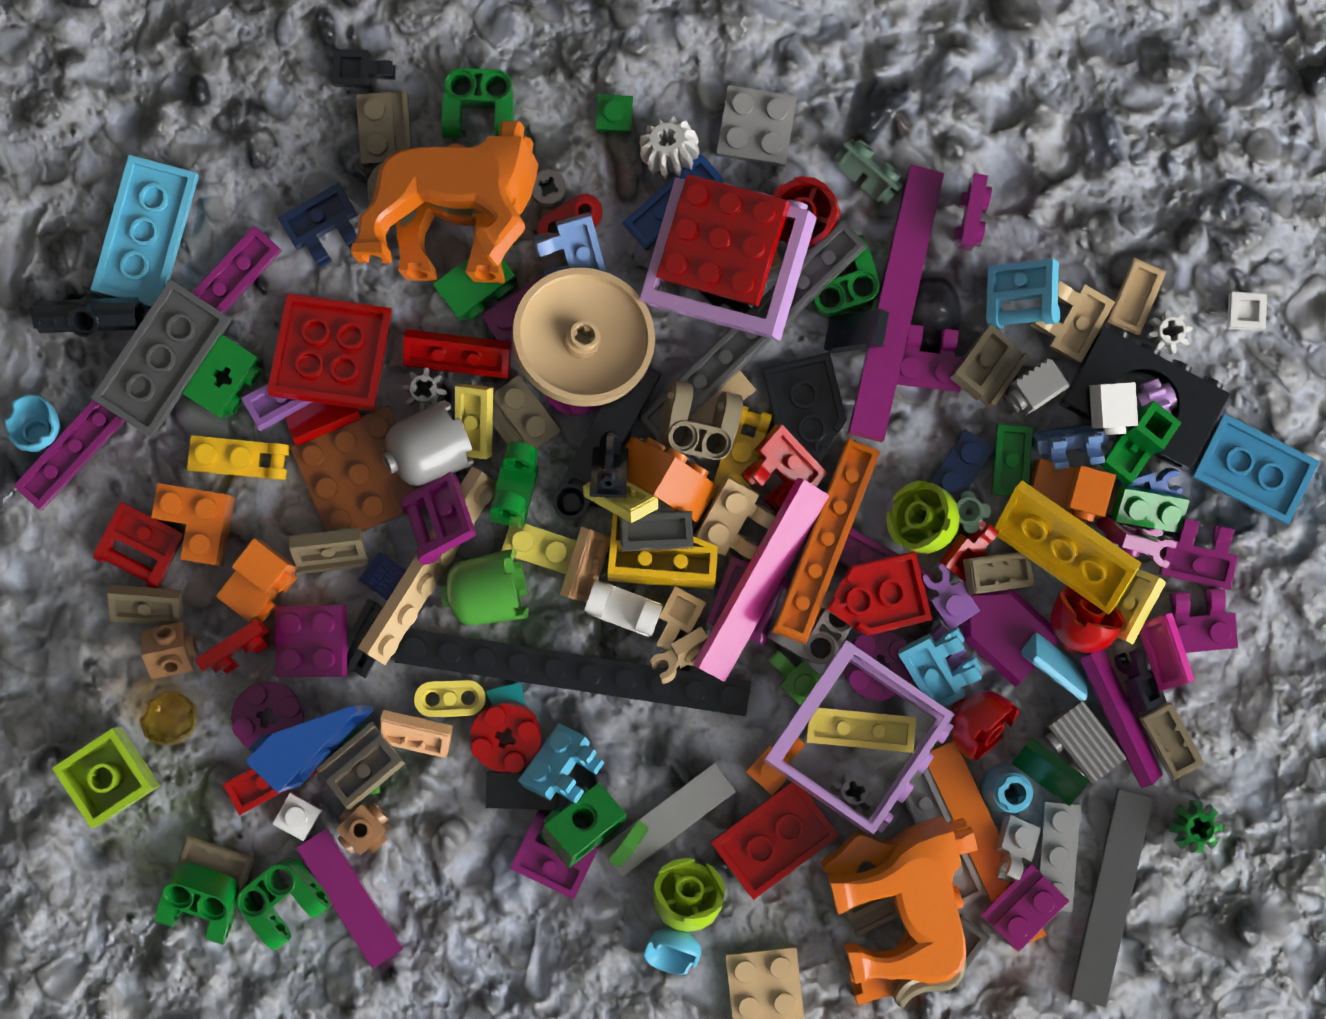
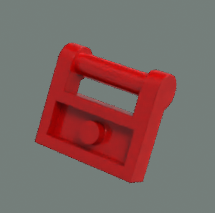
(144, 535)

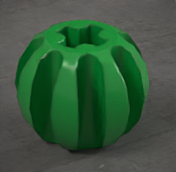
(1205, 831)

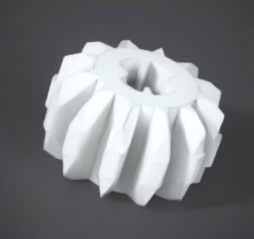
(669, 147)

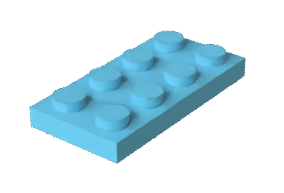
(144, 230)

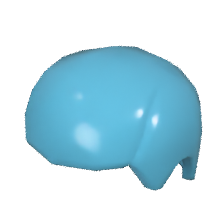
(32, 423)
(672, 951)

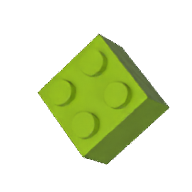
(106, 777)

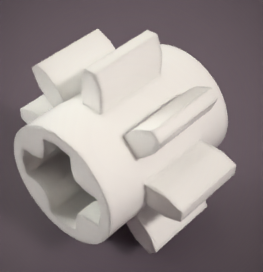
(1172, 323)

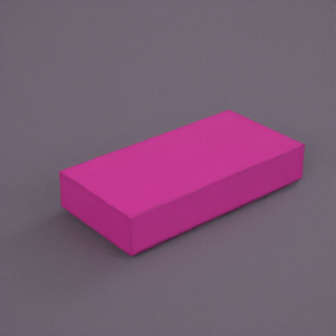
(1166, 652)

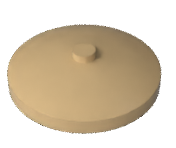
(583, 337)

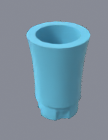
(997, 781)

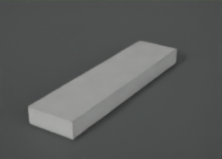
(927, 803)
(674, 815)

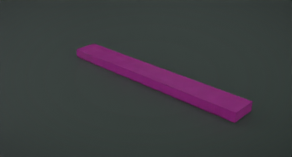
(897, 297)

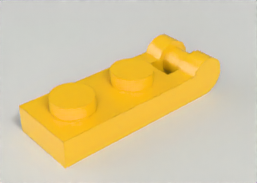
(743, 448)
(236, 457)

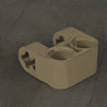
(724, 422)

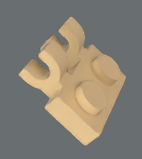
(1081, 323)
(727, 516)

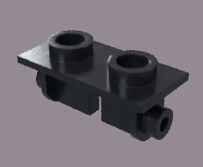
(609, 468)

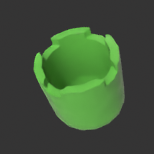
(486, 589)

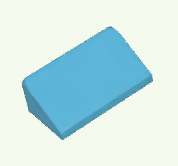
(1056, 666)

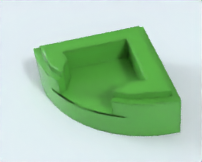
(628, 844)

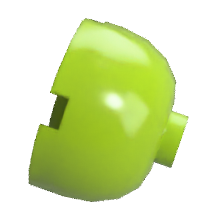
(923, 517)
(688, 895)

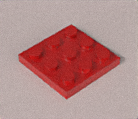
(723, 240)
(330, 352)

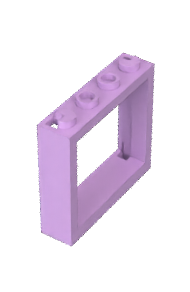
(784, 291)
(918, 760)

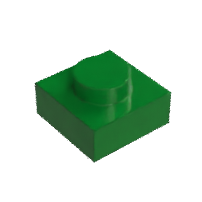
(614, 113)

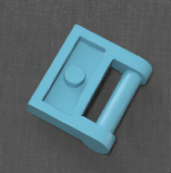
(1023, 282)

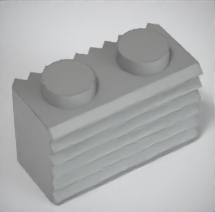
(1035, 387)
(1083, 741)

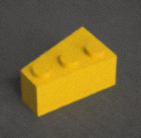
(662, 567)

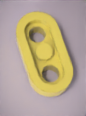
(450, 698)

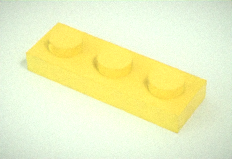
(862, 730)

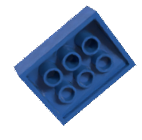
(295, 753)

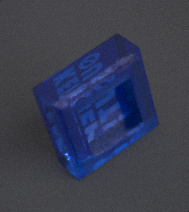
(382, 575)

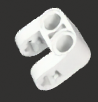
(623, 608)

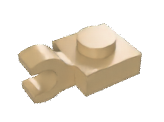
(680, 614)
(681, 654)

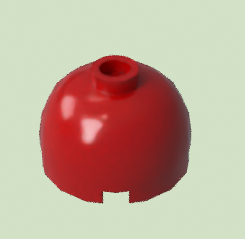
(820, 203)
(1082, 624)
(980, 722)

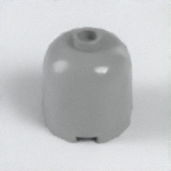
(427, 446)

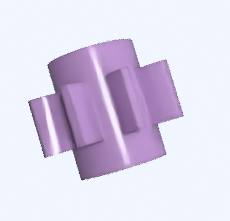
(1154, 391)

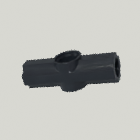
(69, 315)

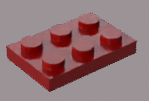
(774, 839)

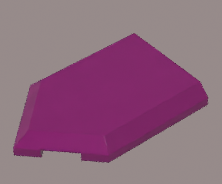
(1003, 630)

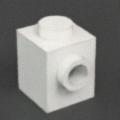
(1113, 407)

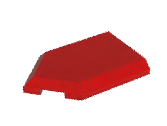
(882, 595)

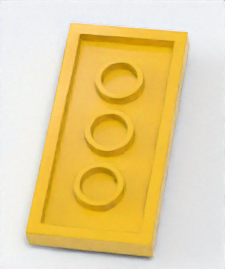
(1066, 547)

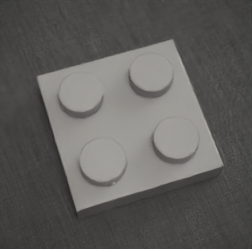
(756, 126)

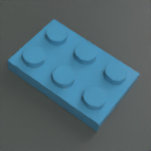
(1255, 469)

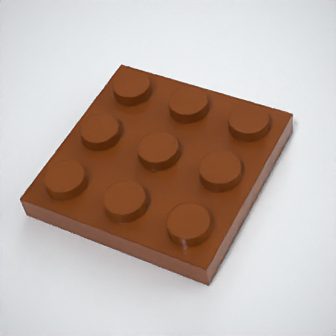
(349, 474)

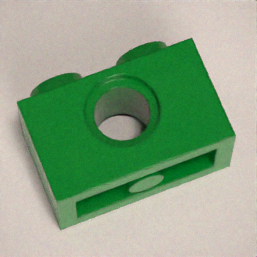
(573, 842)

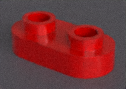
(570, 210)

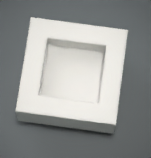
(1247, 311)
(297, 816)

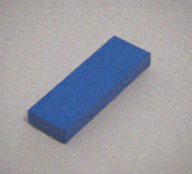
(647, 219)

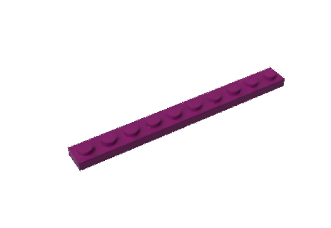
(97, 423)

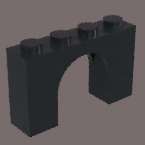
(1197, 398)

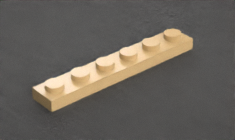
(421, 580)

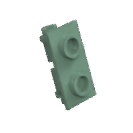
(880, 177)

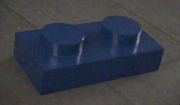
(962, 464)

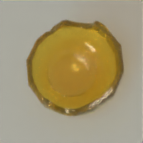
(169, 718)

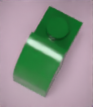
(1140, 442)

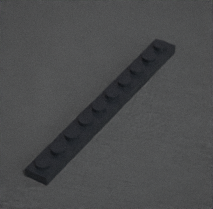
(572, 672)

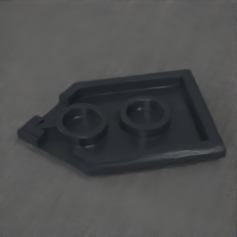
(806, 401)

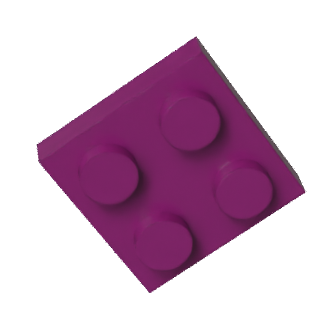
(311, 641)

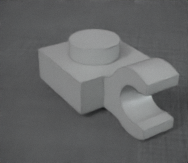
(1017, 843)

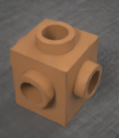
(168, 650)
(373, 818)

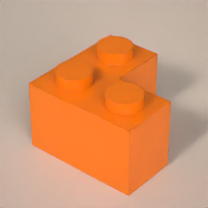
(669, 477)
(1077, 490)
(205, 517)
(257, 581)

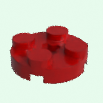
(487, 745)

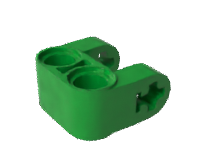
(476, 98)
(843, 287)
(515, 485)
(201, 894)
(264, 918)

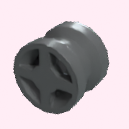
(546, 195)

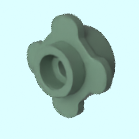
(980, 511)

